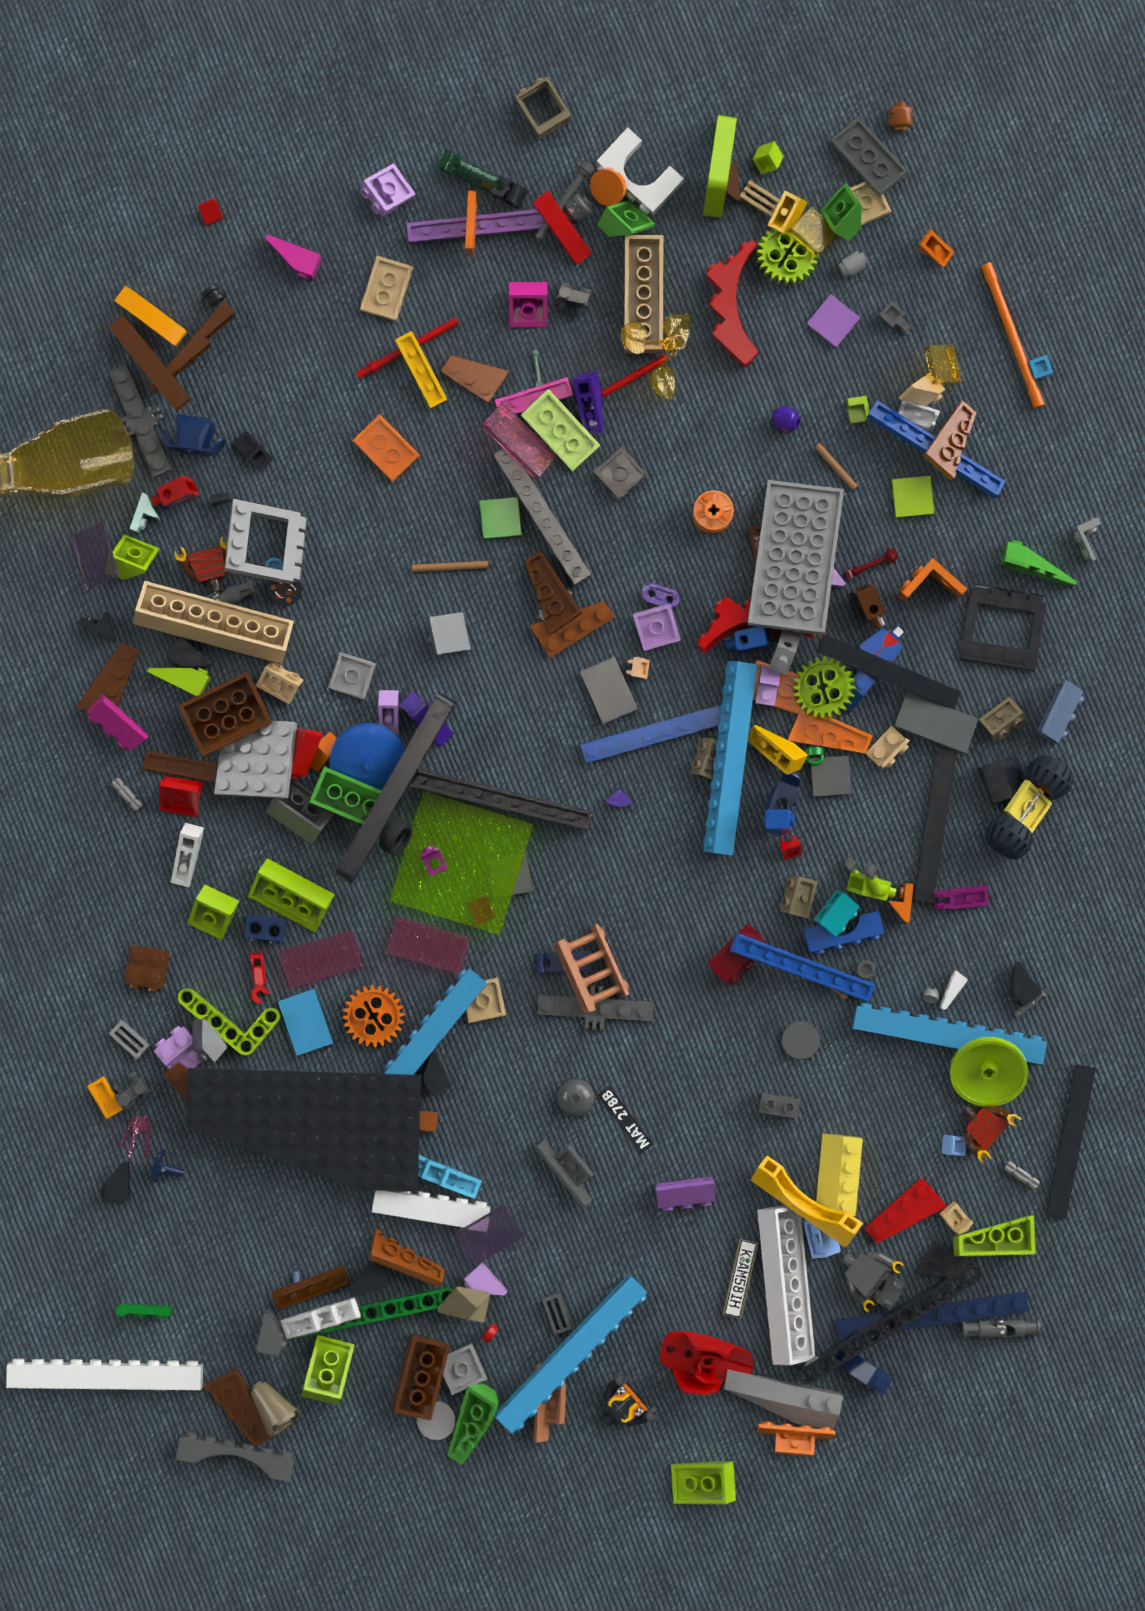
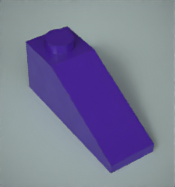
(589, 401)
(417, 710)

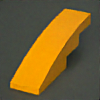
(150, 316)

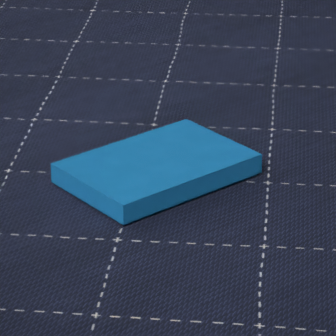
(305, 1022)

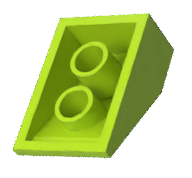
(328, 1370)
(703, 1482)

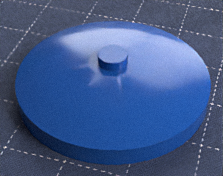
(366, 753)

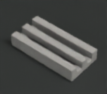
(127, 1037)

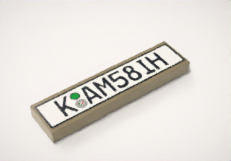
(740, 1278)

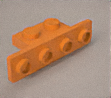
(795, 1440)

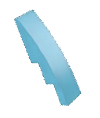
(448, 1177)

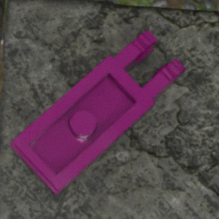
(963, 897)

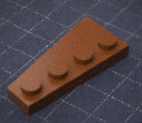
(392, 1255)

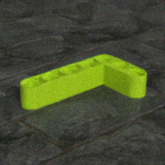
(720, 166)
(227, 1024)

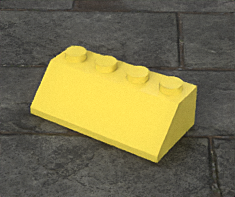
(839, 1172)

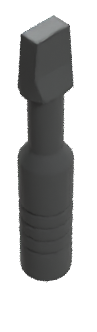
(1021, 1010)

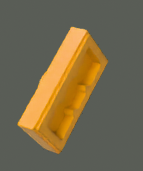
(105, 1097)

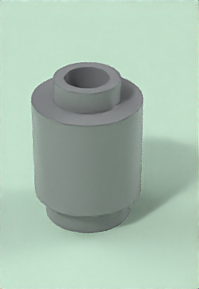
(853, 264)

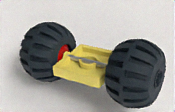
(1013, 833)

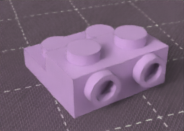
(386, 190)
(177, 1048)

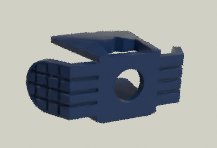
(192, 434)
(785, 789)

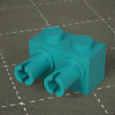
(836, 913)

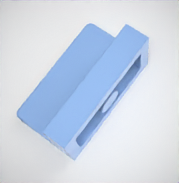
(820, 1243)

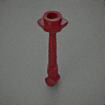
(890, 556)

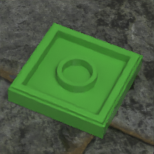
(500, 518)

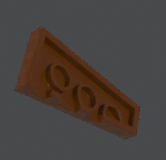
(112, 678)
(235, 1397)

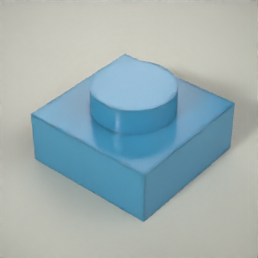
(1040, 367)

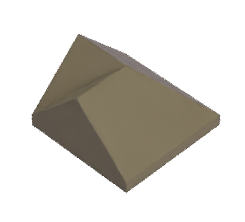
(466, 1304)

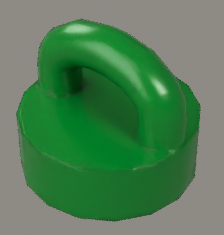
(814, 752)

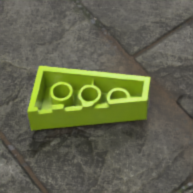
(1006, 1238)

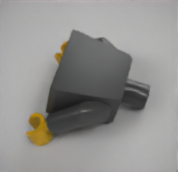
(867, 1274)

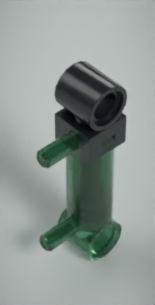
(497, 186)

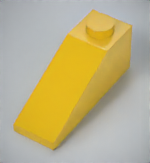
(778, 750)

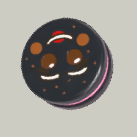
(283, 593)

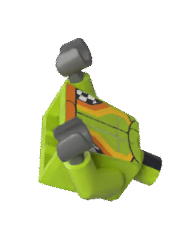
(867, 883)

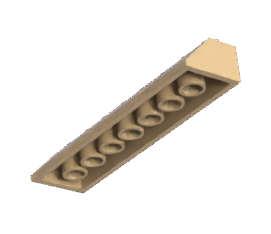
(213, 622)

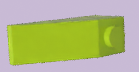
(185, 678)

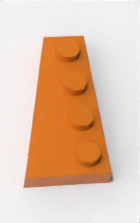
(828, 733)

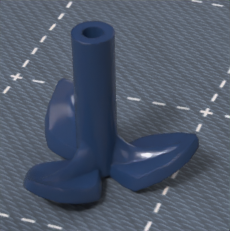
(160, 1168)

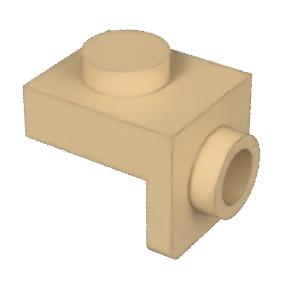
(956, 1218)

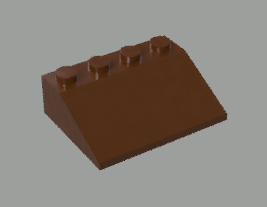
(225, 714)

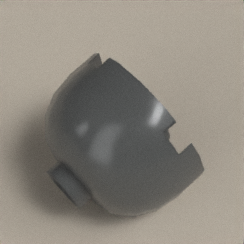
(575, 1097)

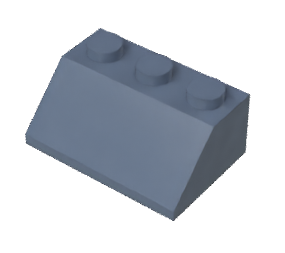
(1060, 712)

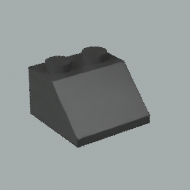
(272, 1336)

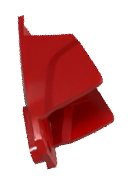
(706, 1366)

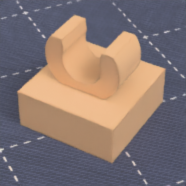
(639, 668)

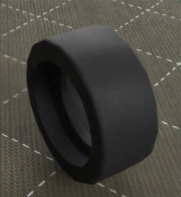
(395, 836)

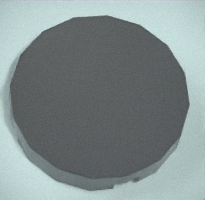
(801, 1040)

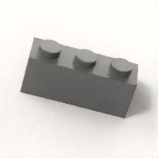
(300, 815)

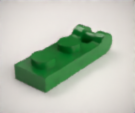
(144, 1310)

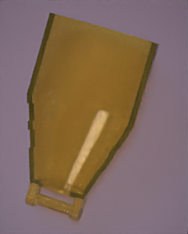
(71, 457)

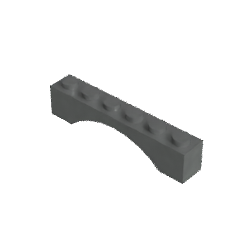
(275, 1464)

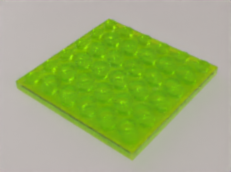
(481, 861)

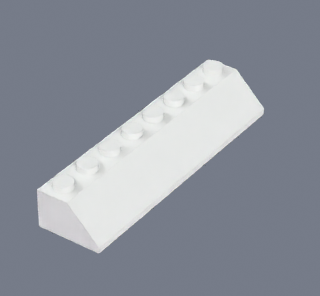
(786, 1285)

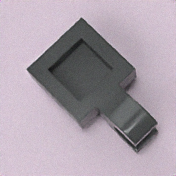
(893, 315)

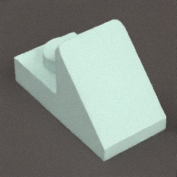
(143, 509)

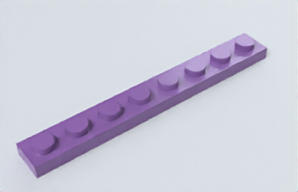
(485, 225)

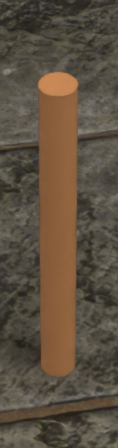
(450, 566)

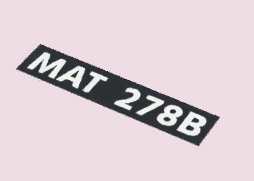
(625, 1119)

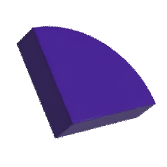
(619, 799)

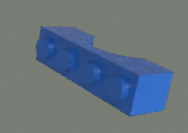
(867, 926)

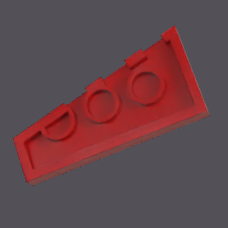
(909, 1208)

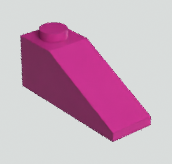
(299, 259)

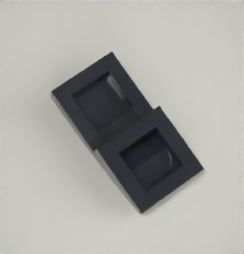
(252, 450)

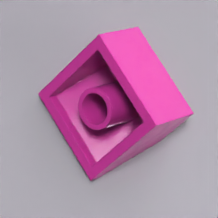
(527, 304)

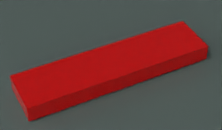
(561, 227)

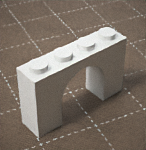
(650, 196)

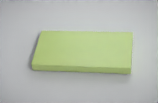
(560, 430)

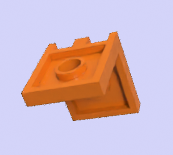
(936, 571)

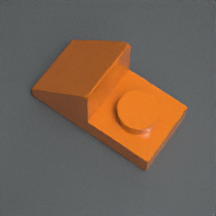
(935, 248)
(903, 908)

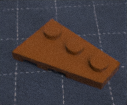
(475, 377)

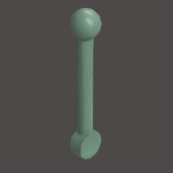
(534, 353)

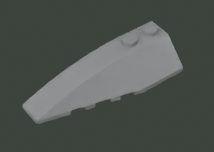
(787, 1399)

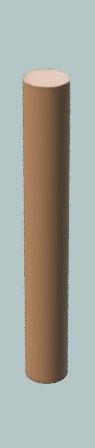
(836, 467)

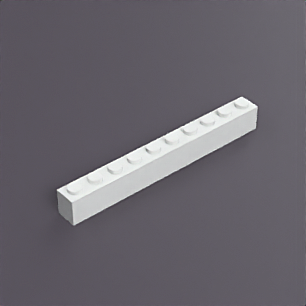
(105, 1375)

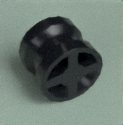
(213, 295)

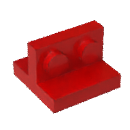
(179, 796)

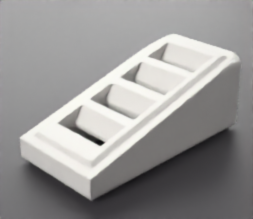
(954, 985)

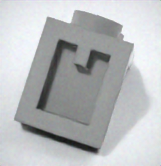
(1088, 527)

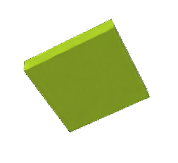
(912, 496)

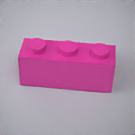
(116, 723)

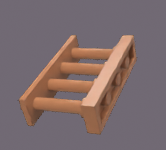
(572, 967)

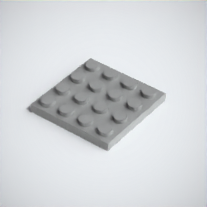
(258, 763)

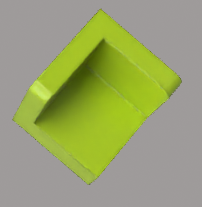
(768, 157)
(857, 409)

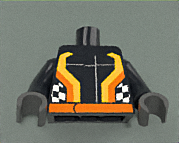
(625, 1404)

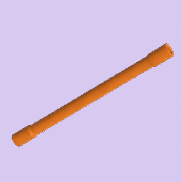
(991, 279)

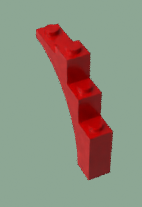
(730, 332)
(730, 619)

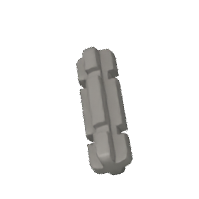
(126, 794)
(1021, 1175)

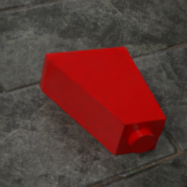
(304, 751)

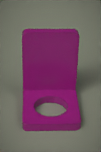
(430, 853)

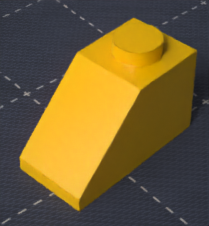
(787, 212)

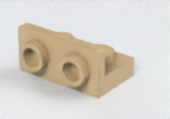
(279, 682)
(887, 747)

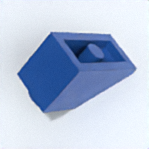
(862, 684)
(779, 821)

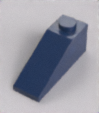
(866, 1372)

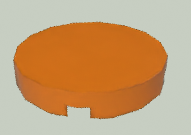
(608, 186)

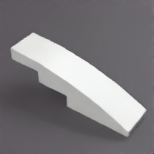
(320, 1318)

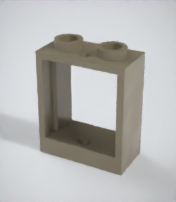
(552, 124)

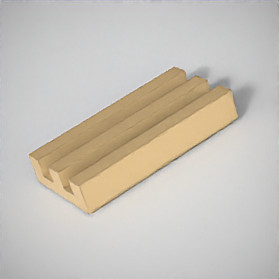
(762, 191)

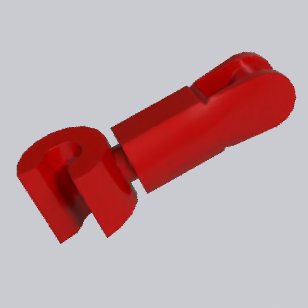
(258, 976)

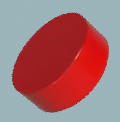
(489, 1333)

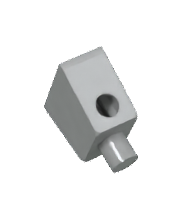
(784, 655)

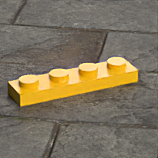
(421, 369)

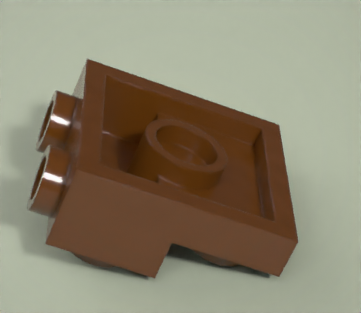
(147, 968)

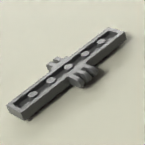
(140, 421)
(604, 1009)

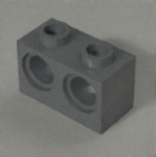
(778, 1105)

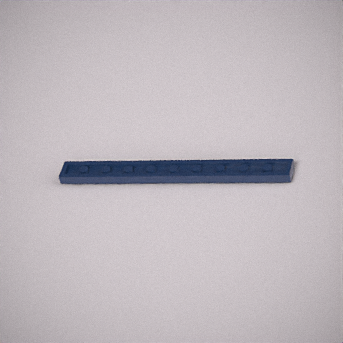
(943, 1314)

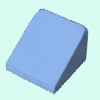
(954, 1145)

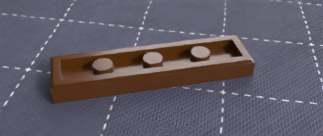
(180, 766)
(311, 1287)

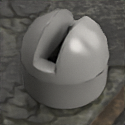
(931, 995)

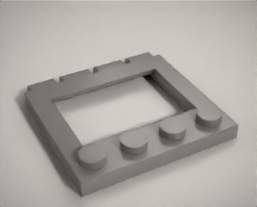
(238, 539)

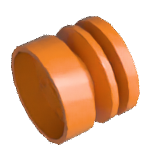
(705, 520)

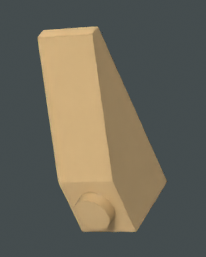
(923, 392)

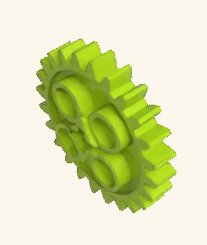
(772, 246)
(808, 693)

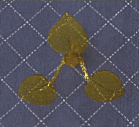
(678, 330)

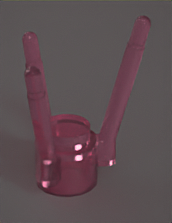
(137, 1125)

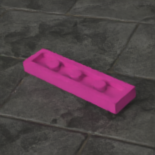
(522, 400)

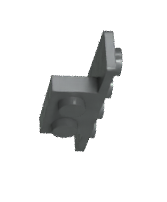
(569, 1169)

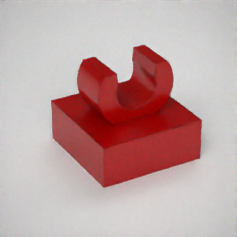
(790, 849)

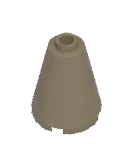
(273, 1408)

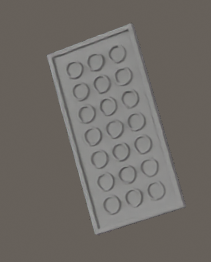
(796, 557)

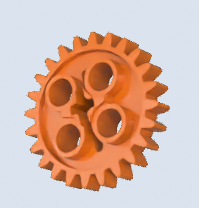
(358, 1025)

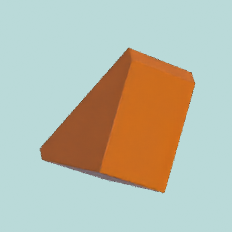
(323, 752)

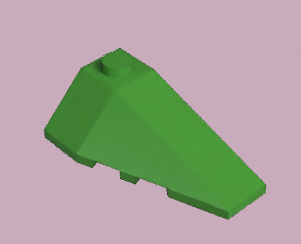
(1026, 561)
(473, 1420)

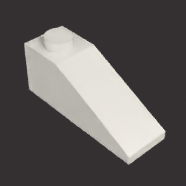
(187, 854)

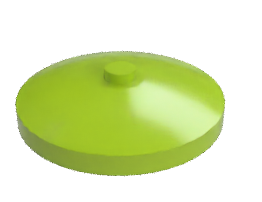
(989, 1071)

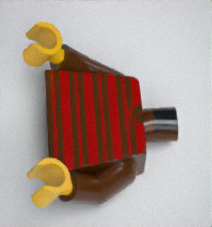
(205, 565)
(985, 1128)

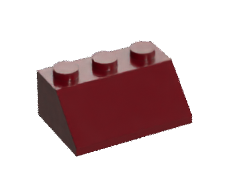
(729, 965)

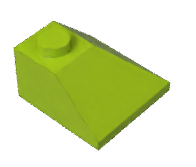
(133, 557)

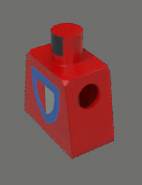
(175, 492)

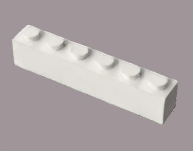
(428, 1208)

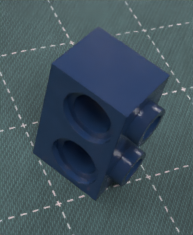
(266, 924)

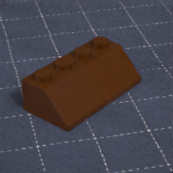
(420, 1376)

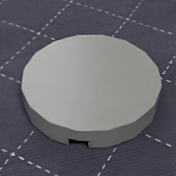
(441, 1423)

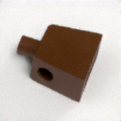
(864, 598)

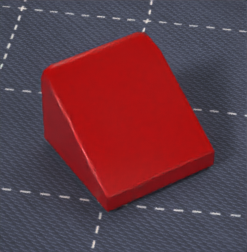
(210, 211)

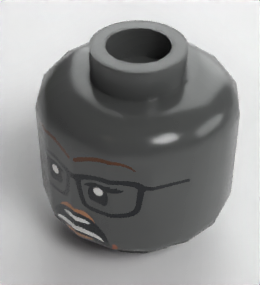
(577, 208)

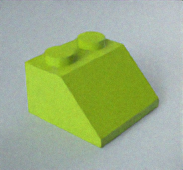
(213, 912)

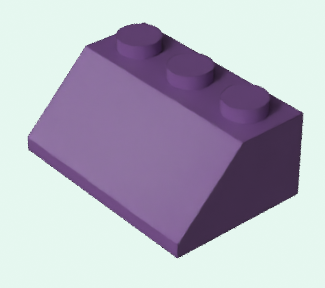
(685, 1193)

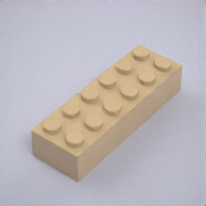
(644, 287)

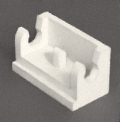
(919, 414)

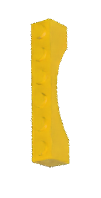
(836, 1224)

